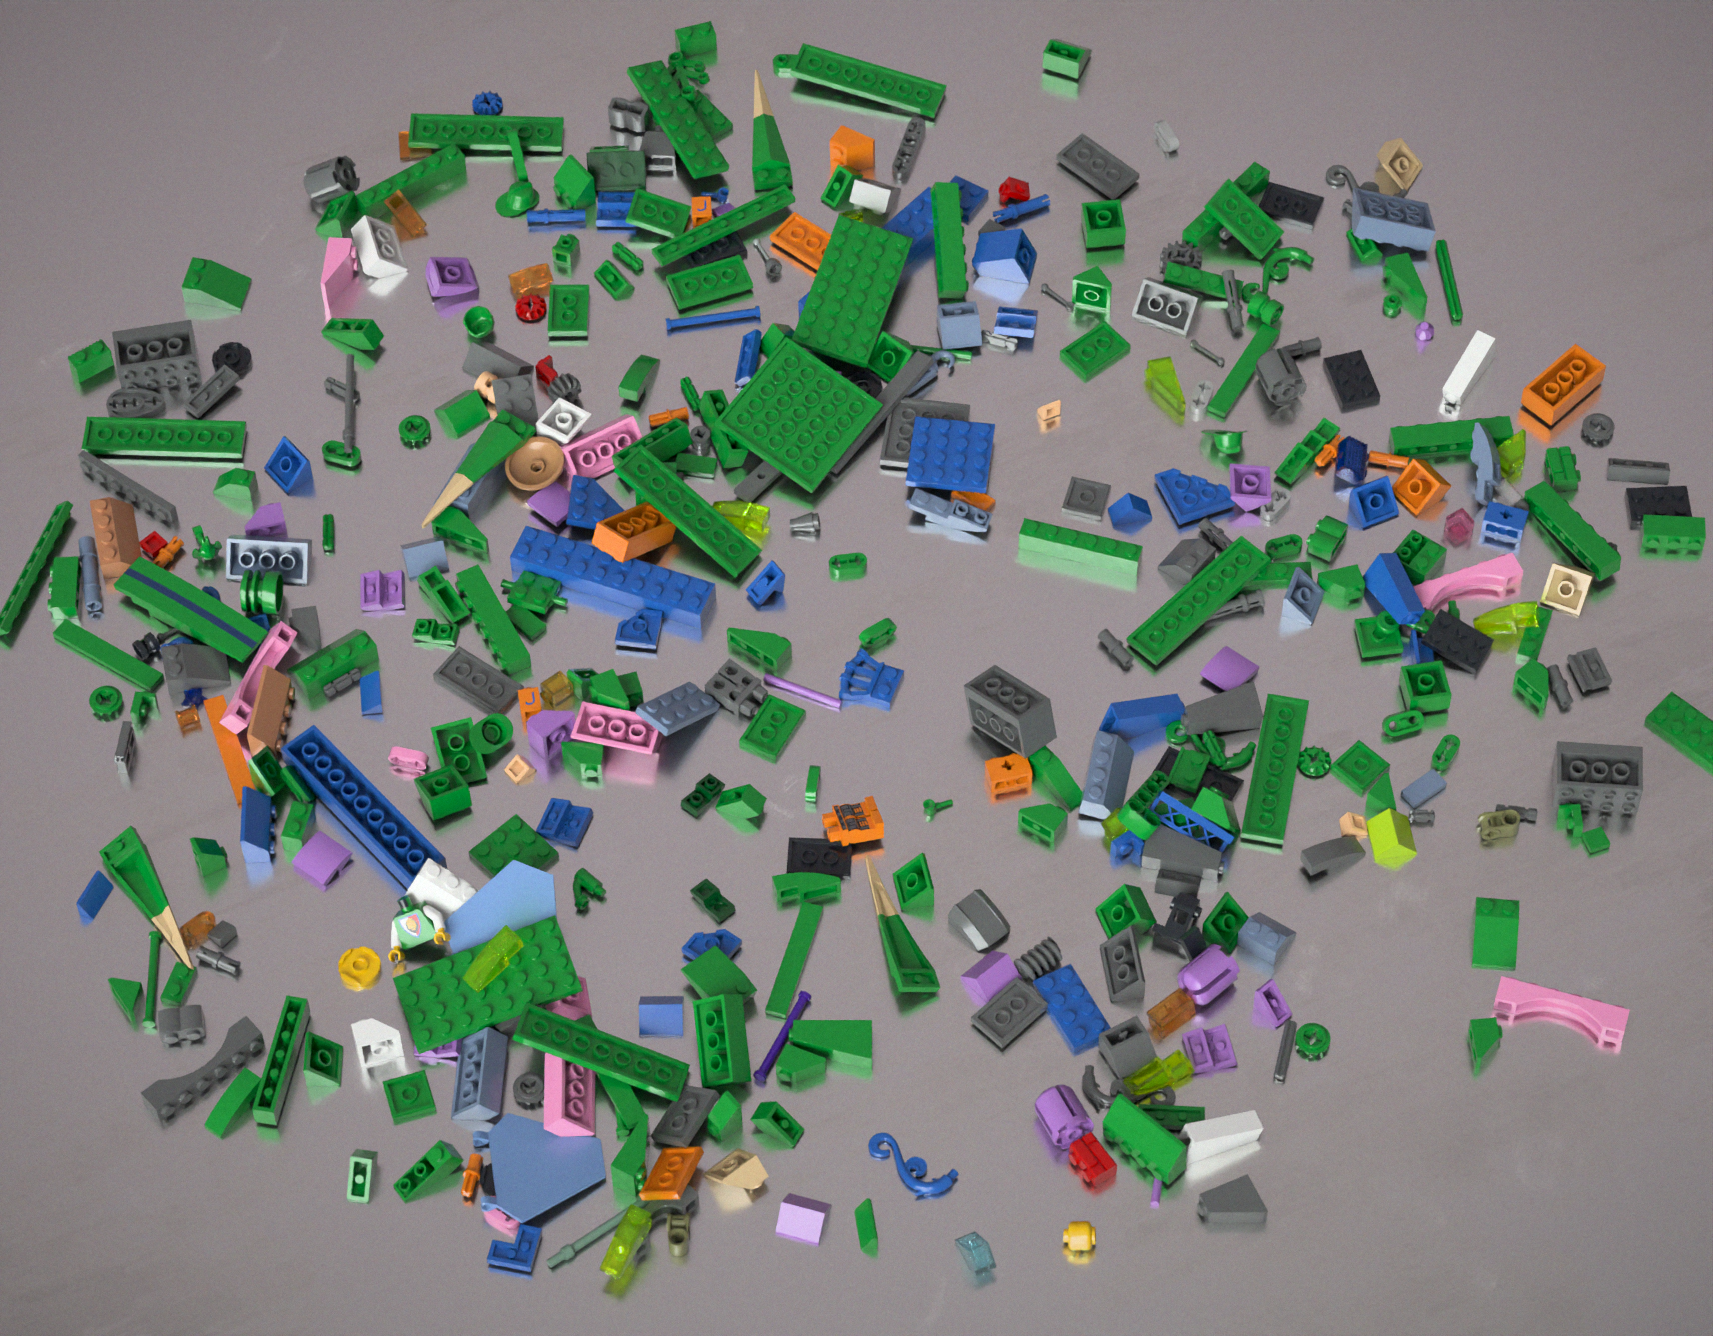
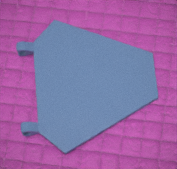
(512, 898)
(536, 1166)

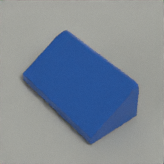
(371, 693)
(94, 895)

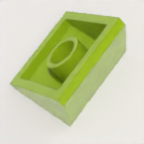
(1390, 835)

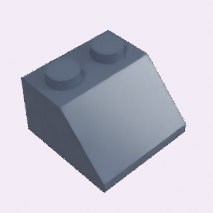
(1265, 937)

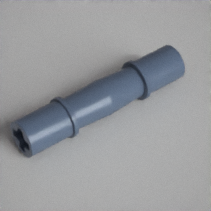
(90, 573)

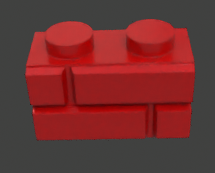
(1092, 1159)

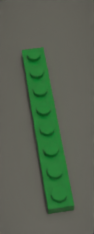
(723, 225)
(34, 564)

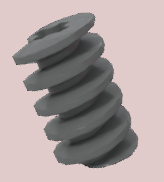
(1038, 958)

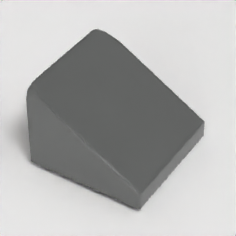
(222, 933)

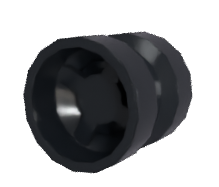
(146, 646)

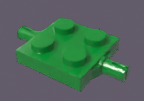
(534, 592)

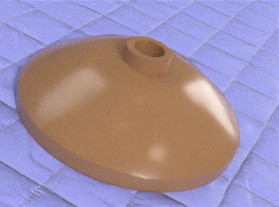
(535, 455)

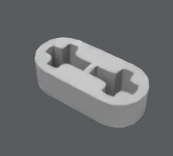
(1166, 135)
(1198, 396)
(1278, 507)

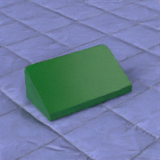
(1366, 248)
(613, 279)
(297, 785)
(866, 1225)

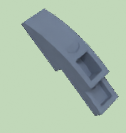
(1487, 458)
(949, 514)

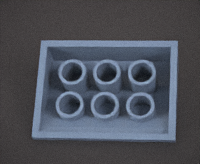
(1392, 220)

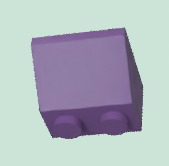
(549, 730)

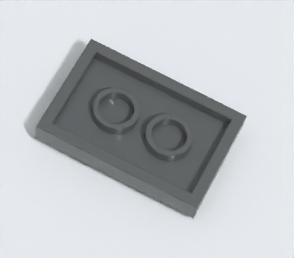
(516, 397)
(1009, 1012)
(685, 1116)

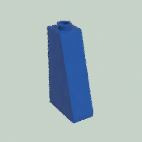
(1393, 589)
(1142, 715)

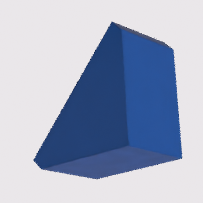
(1129, 510)

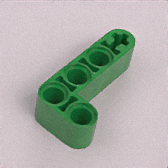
(1136, 811)

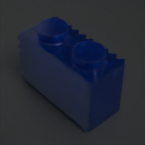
(1351, 460)

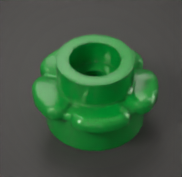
(1392, 307)

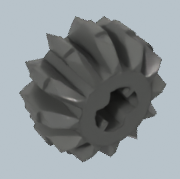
(565, 387)

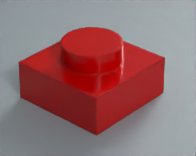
(153, 544)

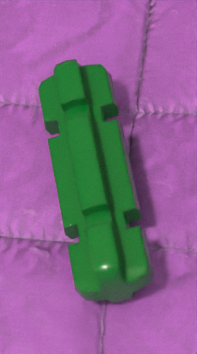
(627, 256)
(690, 392)
(328, 532)
(1214, 748)

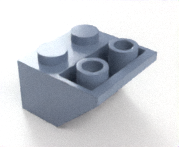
(959, 325)

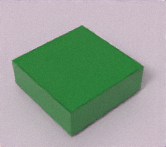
(1595, 840)

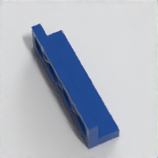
(1192, 815)

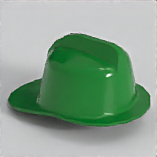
(517, 199)
(1226, 440)
(491, 733)

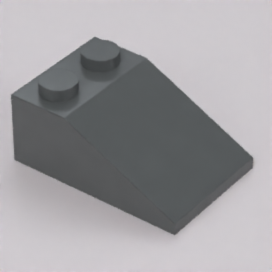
(194, 667)

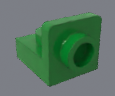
(140, 703)
(1573, 814)

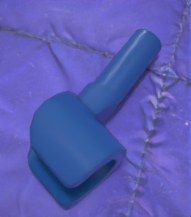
(721, 195)

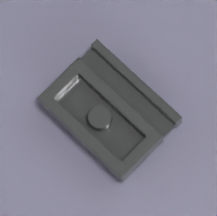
(1589, 669)
(125, 747)

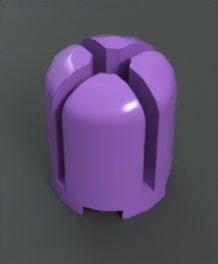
(1208, 975)
(1063, 1115)

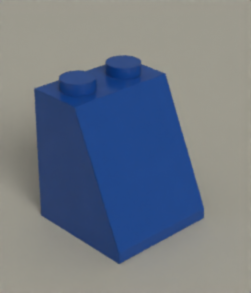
(1005, 256)

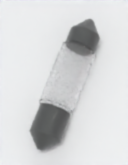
(1511, 495)

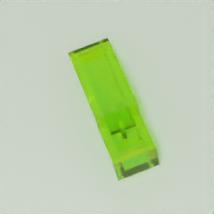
(744, 514)
(1508, 618)
(493, 959)
(1159, 1074)

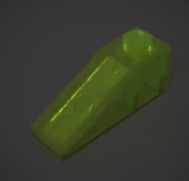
(1165, 382)
(626, 1241)

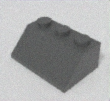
(1167, 305)

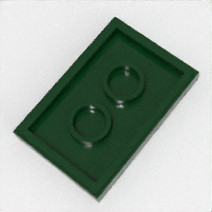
(617, 170)

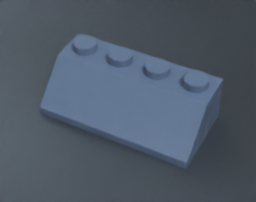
(472, 496)
(265, 553)
(1106, 776)
(479, 1076)

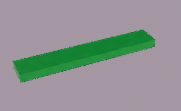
(1242, 371)
(108, 655)
(794, 960)
(619, 1092)

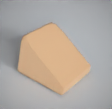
(1050, 410)
(519, 768)
(1353, 825)

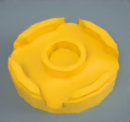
(359, 966)

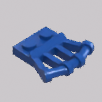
(883, 682)

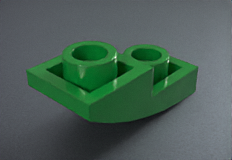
(430, 631)

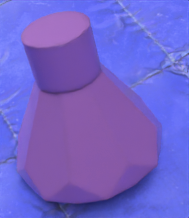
(1424, 330)

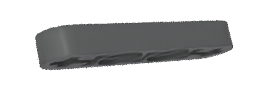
(905, 147)

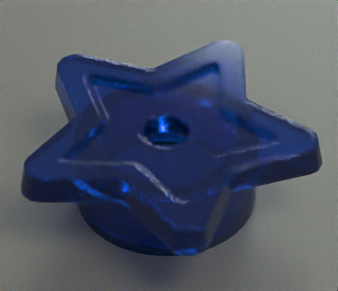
(193, 693)

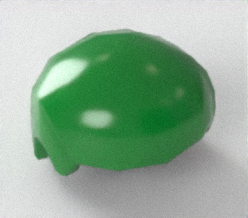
(478, 322)

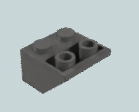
(1127, 1047)

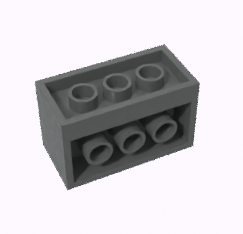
(157, 355)
(1010, 711)
(1597, 776)

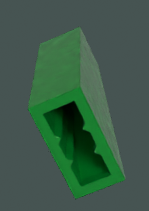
(835, 1039)

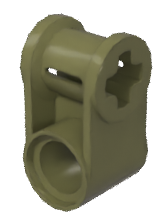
(1498, 825)
(678, 1230)

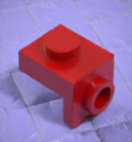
(1014, 188)

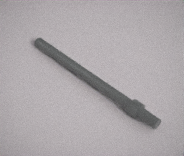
(348, 433)

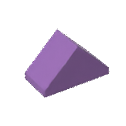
(1271, 1003)

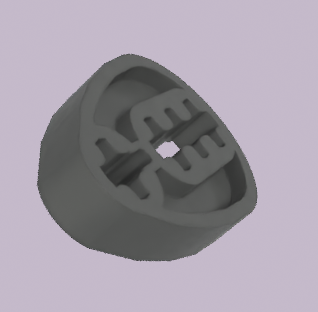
(131, 396)

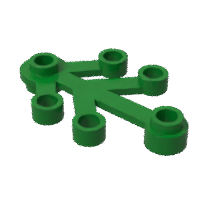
(676, 61)

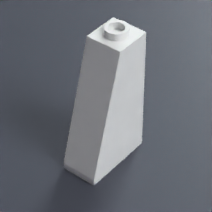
(1470, 368)
(1219, 1134)

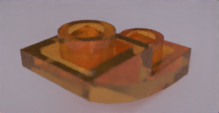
(532, 276)

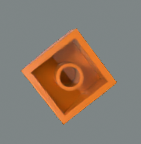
(852, 149)
(1420, 486)

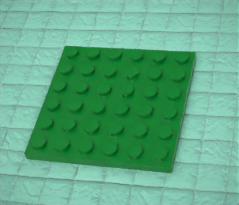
(798, 415)

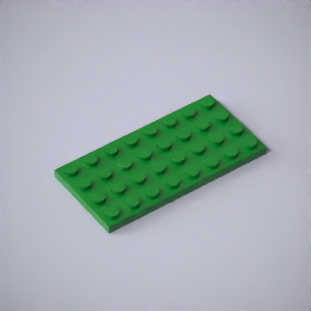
(852, 291)
(445, 1008)

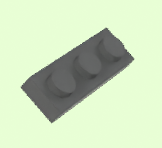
(211, 391)

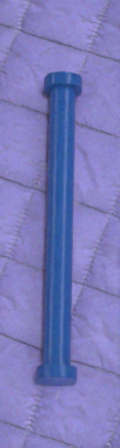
(713, 317)

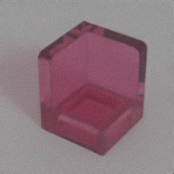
(1459, 526)

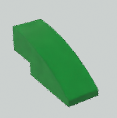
(638, 377)
(443, 595)
(805, 886)
(233, 1103)

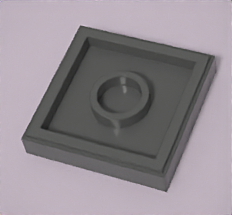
(1086, 498)

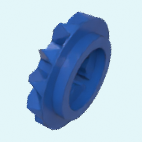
(482, 108)

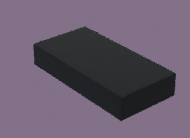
(1193, 942)

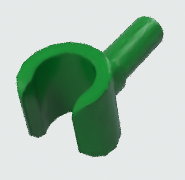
(934, 806)

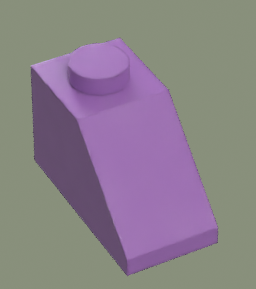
(267, 521)

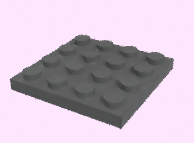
(901, 421)

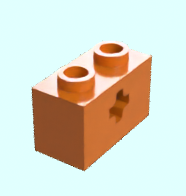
(1008, 772)

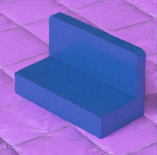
(1419, 652)

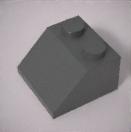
(1187, 559)

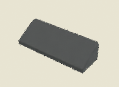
(1638, 471)

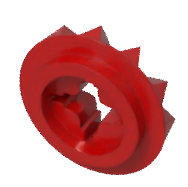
(538, 309)

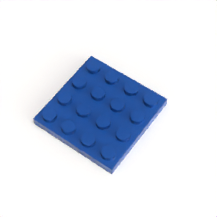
(950, 454)

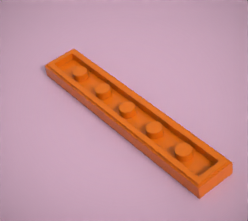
(229, 747)

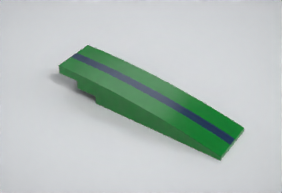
(190, 609)

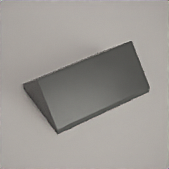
(488, 357)
(1123, 966)

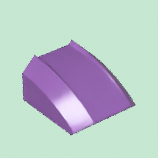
(450, 276)

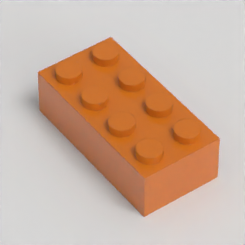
(1563, 384)
(633, 532)

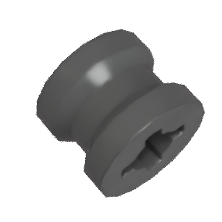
(699, 443)

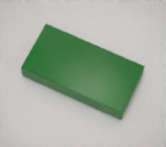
(696, 465)
(525, 622)

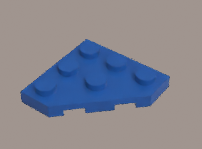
(1191, 495)
(589, 503)

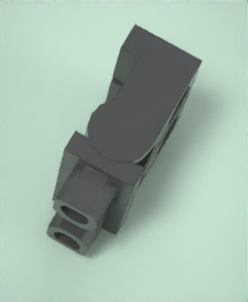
(736, 688)

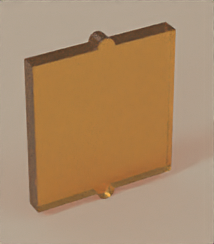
(411, 153)

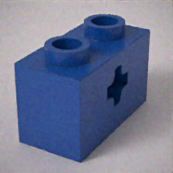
(1504, 521)

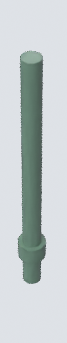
(568, 1251)

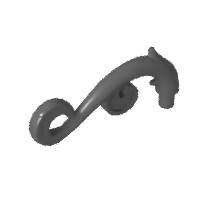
(1370, 186)
(1117, 1085)

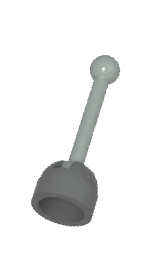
(772, 265)

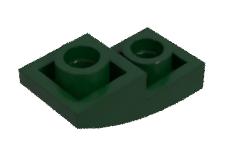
(703, 795)

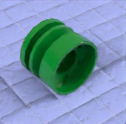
(257, 591)

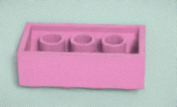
(592, 452)
(615, 728)
(568, 1098)

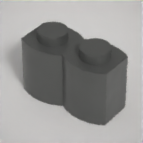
(628, 114)
(181, 1023)

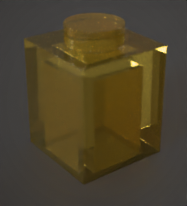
(556, 689)

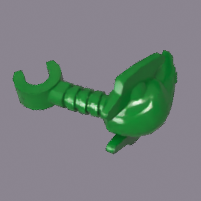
(206, 550)

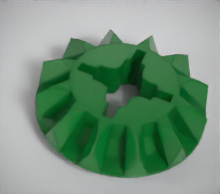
(418, 422)
(105, 692)
(1318, 767)
(1307, 1031)

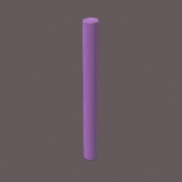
(802, 690)

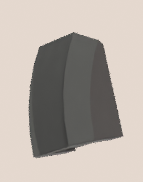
(978, 920)

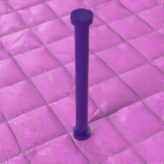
(761, 1073)

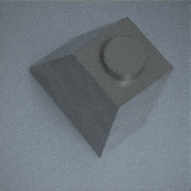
(1233, 1203)

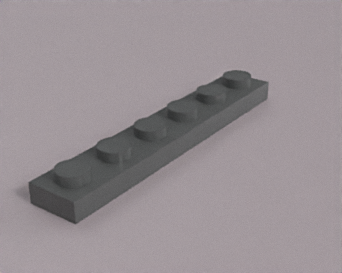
(128, 486)

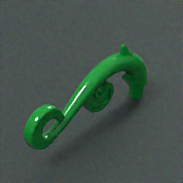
(1281, 272)
(1420, 626)
(1232, 762)

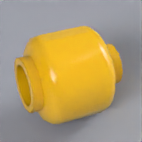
(1080, 1235)

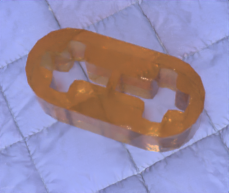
(197, 927)

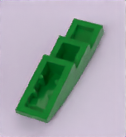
(1304, 453)

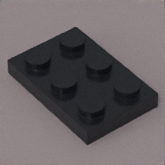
(1351, 379)
(1657, 501)
(1457, 641)

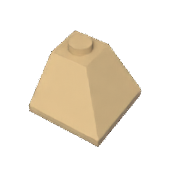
(1399, 162)
(1567, 587)
(738, 1170)

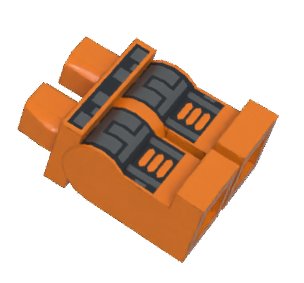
(854, 822)

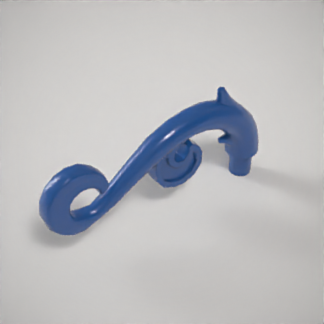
(904, 1168)

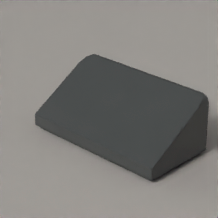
(1173, 883)

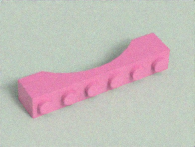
(1497, 573)
(270, 653)
(1518, 996)

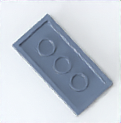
(677, 708)

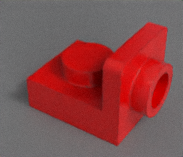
(545, 370)

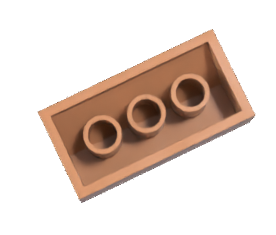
(115, 535)
(270, 712)

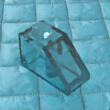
(976, 1253)

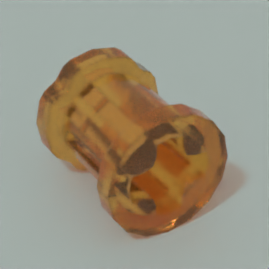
(187, 716)

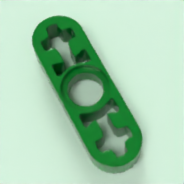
(517, 155)

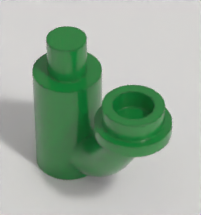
(589, 882)

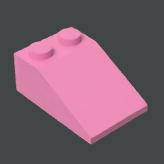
(338, 268)

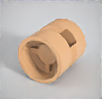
(484, 386)

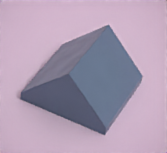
(424, 555)
(1302, 598)

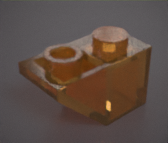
(405, 213)

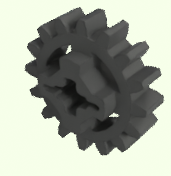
(1182, 255)

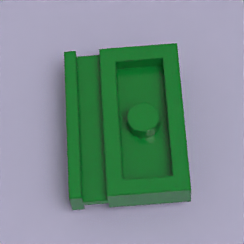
(1189, 769)

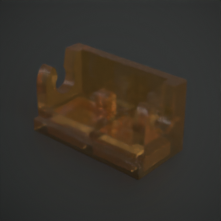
(1171, 1013)

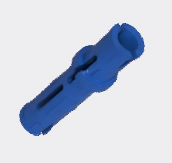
(1014, 211)
(555, 215)

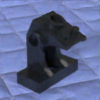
(1173, 929)

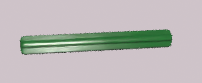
(1449, 279)

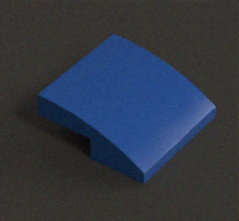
(613, 209)
(1016, 322)
(564, 822)

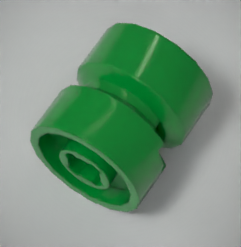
(1264, 307)

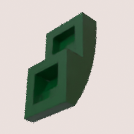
(712, 901)

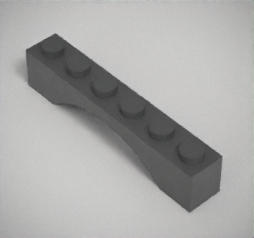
(169, 1094)

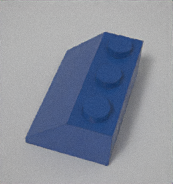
(257, 826)

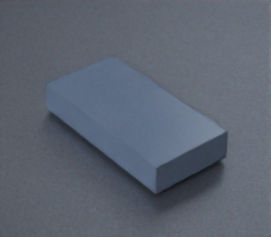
(1423, 788)

